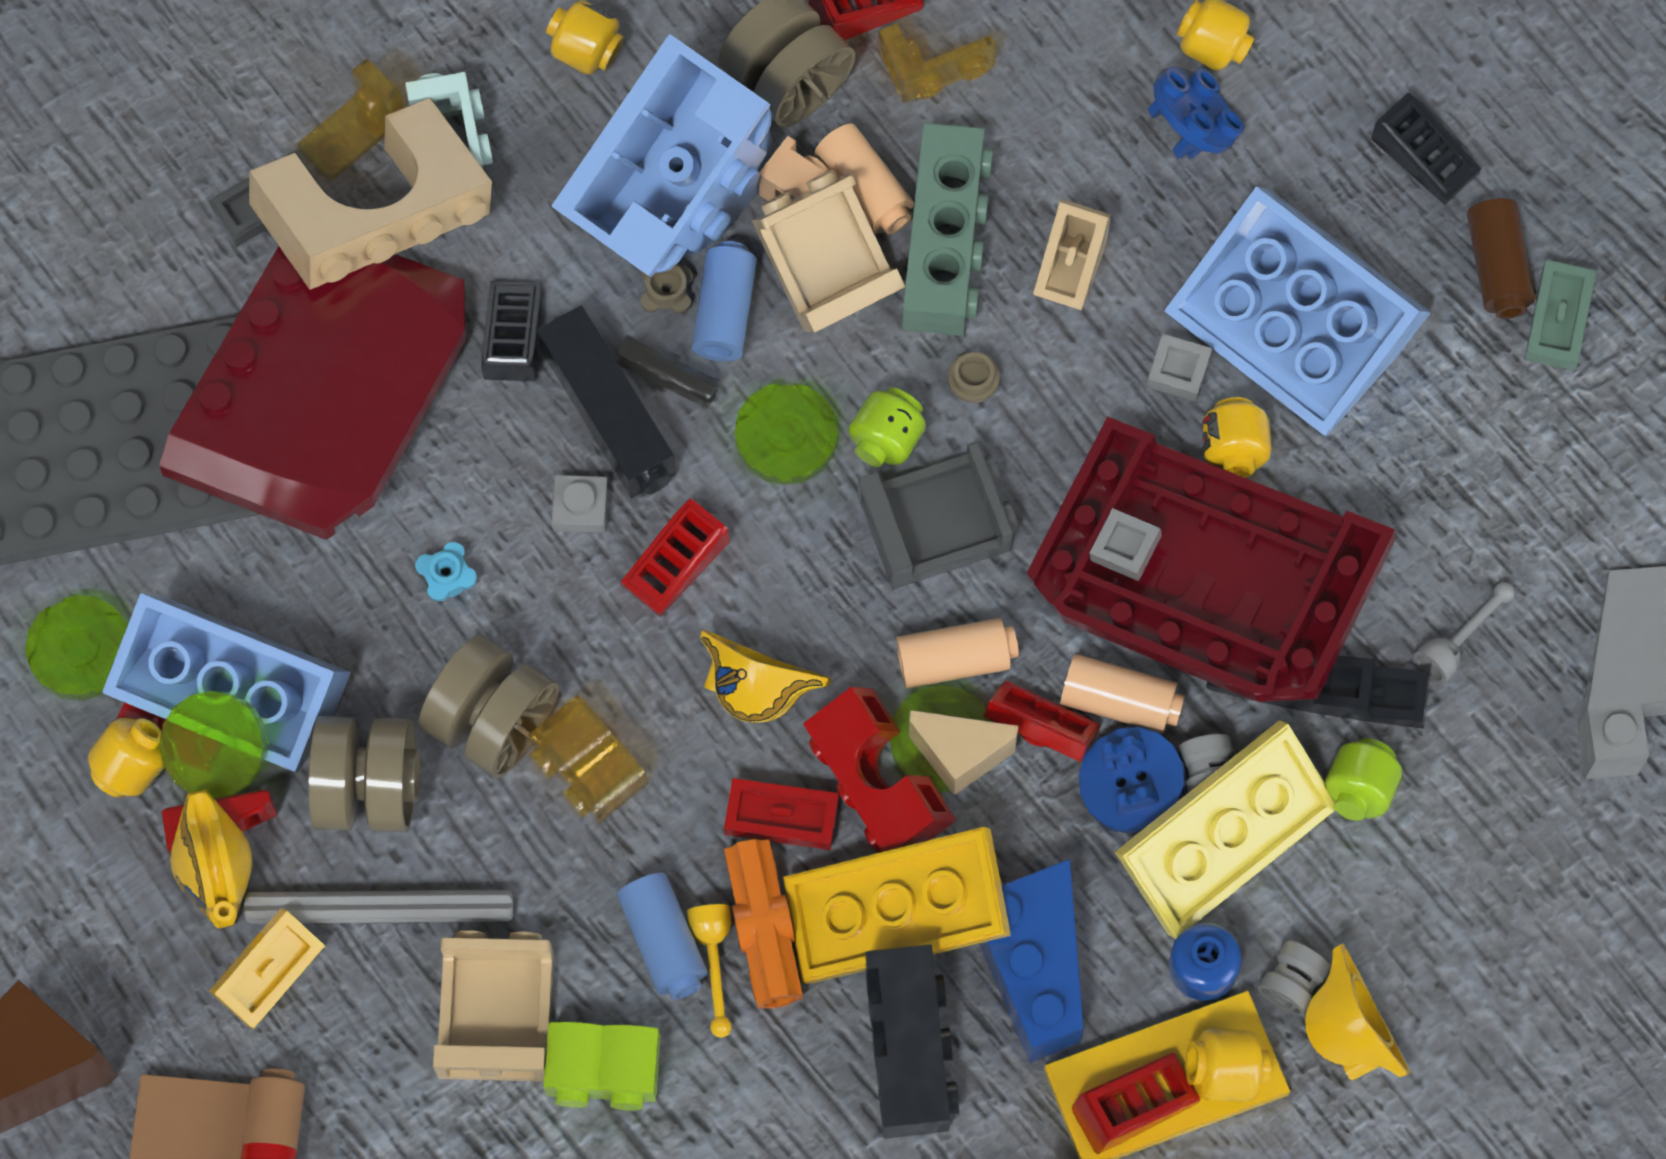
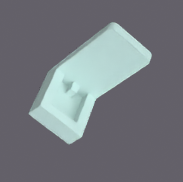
(453, 98)

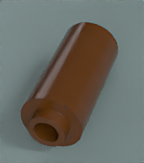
(1501, 257)

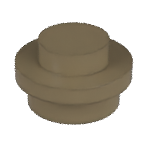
(973, 377)

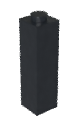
(607, 403)

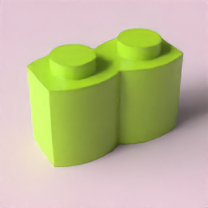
(601, 1063)

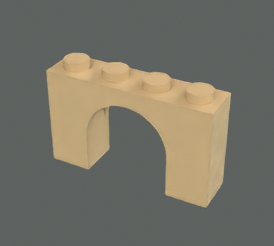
(333, 240)

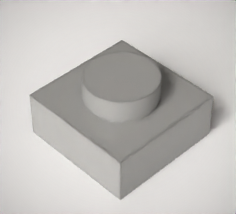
(1179, 367)
(580, 504)
(1125, 544)

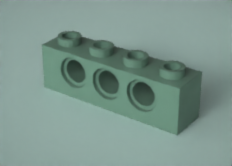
(946, 154)

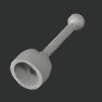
(1441, 655)

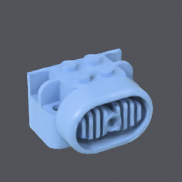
(671, 162)

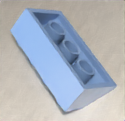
(185, 652)

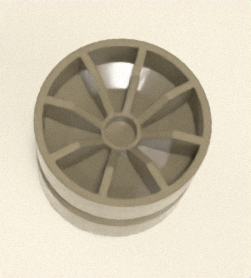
(787, 58)
(487, 705)
(380, 774)

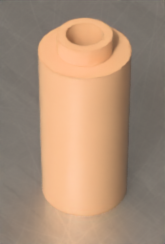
(876, 188)
(956, 652)
(1121, 694)

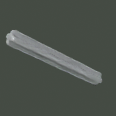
(382, 906)

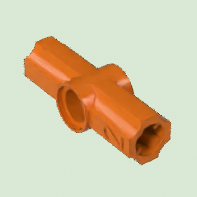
(763, 924)

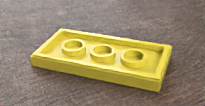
(1227, 829)

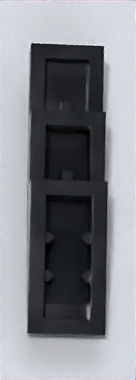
(1365, 693)

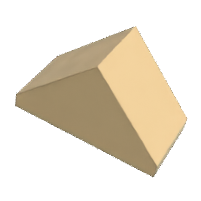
(1072, 254)
(961, 747)

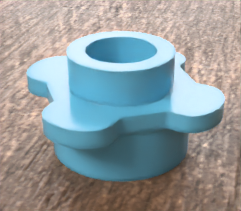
(441, 586)

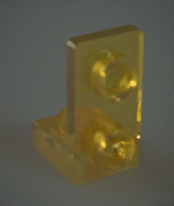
(926, 79)
(355, 125)

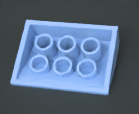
(1296, 310)

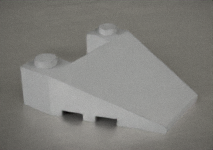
(1625, 673)

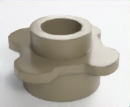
(677, 299)

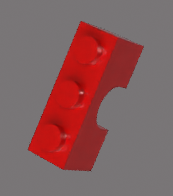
(849, 741)

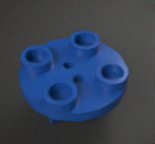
(1195, 111)
(1125, 756)

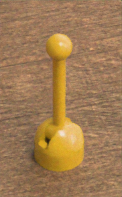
(709, 927)

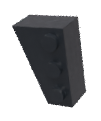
(909, 1041)

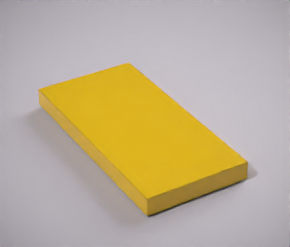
(903, 897)
(1117, 1057)

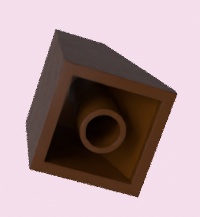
(42, 1059)

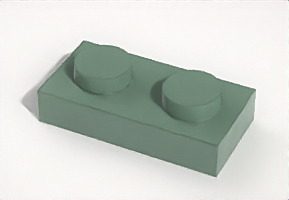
(1560, 315)

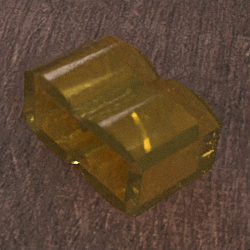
(587, 760)

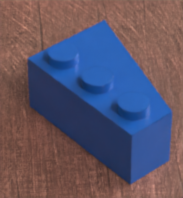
(1039, 962)

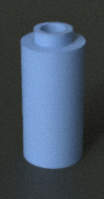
(724, 302)
(662, 935)

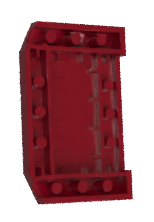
(319, 391)
(1240, 583)

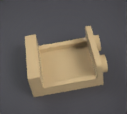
(825, 252)
(494, 1007)

